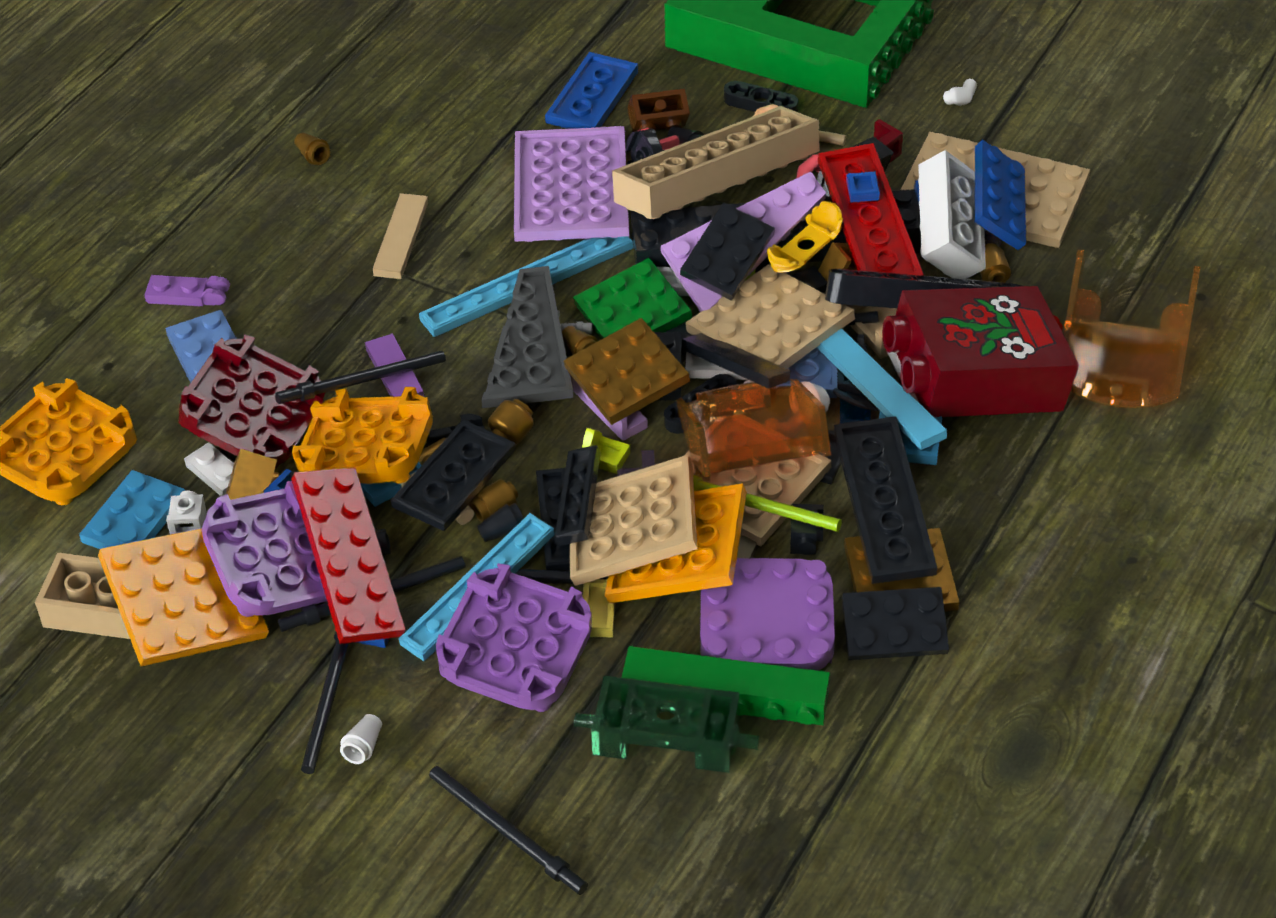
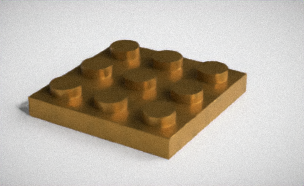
(626, 371)
(944, 578)

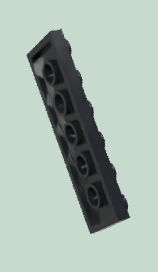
(884, 500)

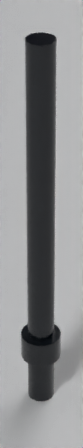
(308, 390)
(312, 614)
(324, 707)
(554, 865)

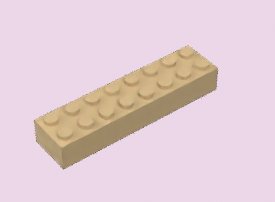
(715, 162)

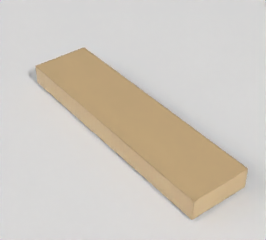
(400, 236)

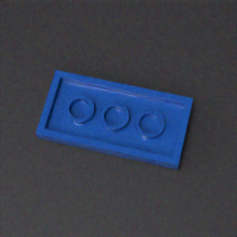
(591, 92)
(1000, 195)

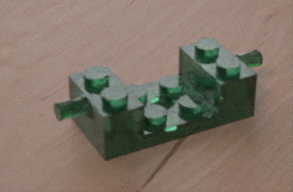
(702, 721)

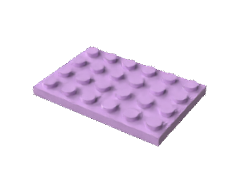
(568, 184)

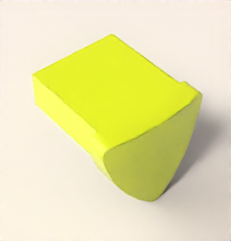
(612, 452)

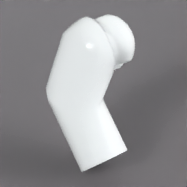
(961, 95)

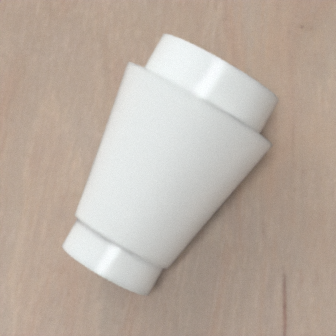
(361, 739)

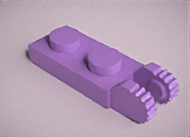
(186, 290)

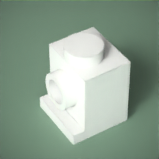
(186, 509)

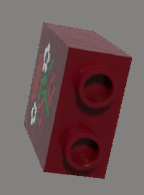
(981, 351)

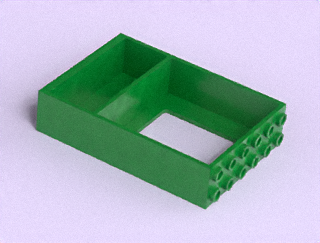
(796, 52)

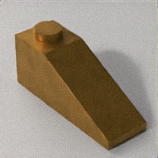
(251, 474)

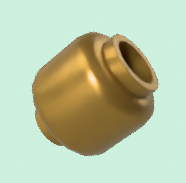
(511, 420)

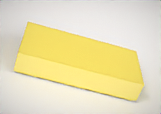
(602, 611)

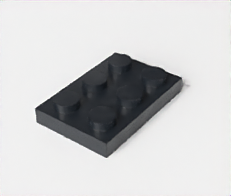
(727, 251)
(895, 623)

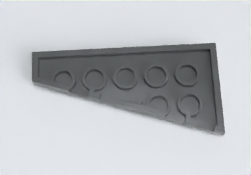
(530, 346)

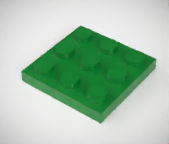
(631, 296)

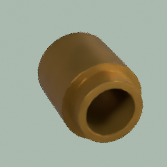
(996, 264)
(493, 498)

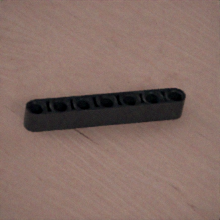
(885, 289)

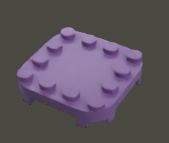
(263, 552)
(771, 614)
(514, 639)

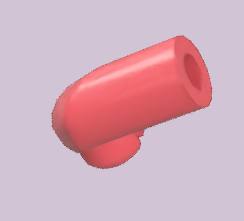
(809, 165)

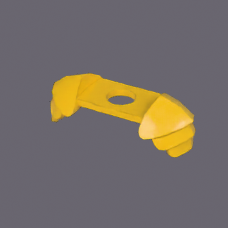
(822, 227)

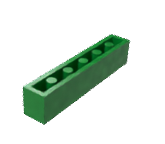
(763, 688)

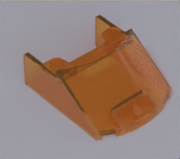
(1125, 362)
(753, 426)

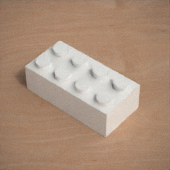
(948, 217)

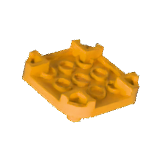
(369, 433)
(63, 441)

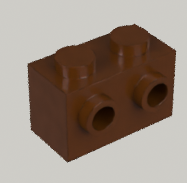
(658, 110)

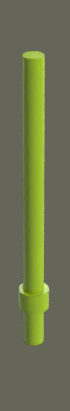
(779, 508)

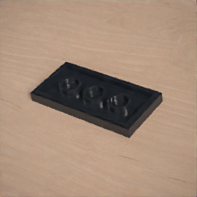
(453, 475)

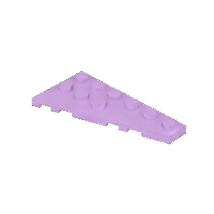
(778, 208)

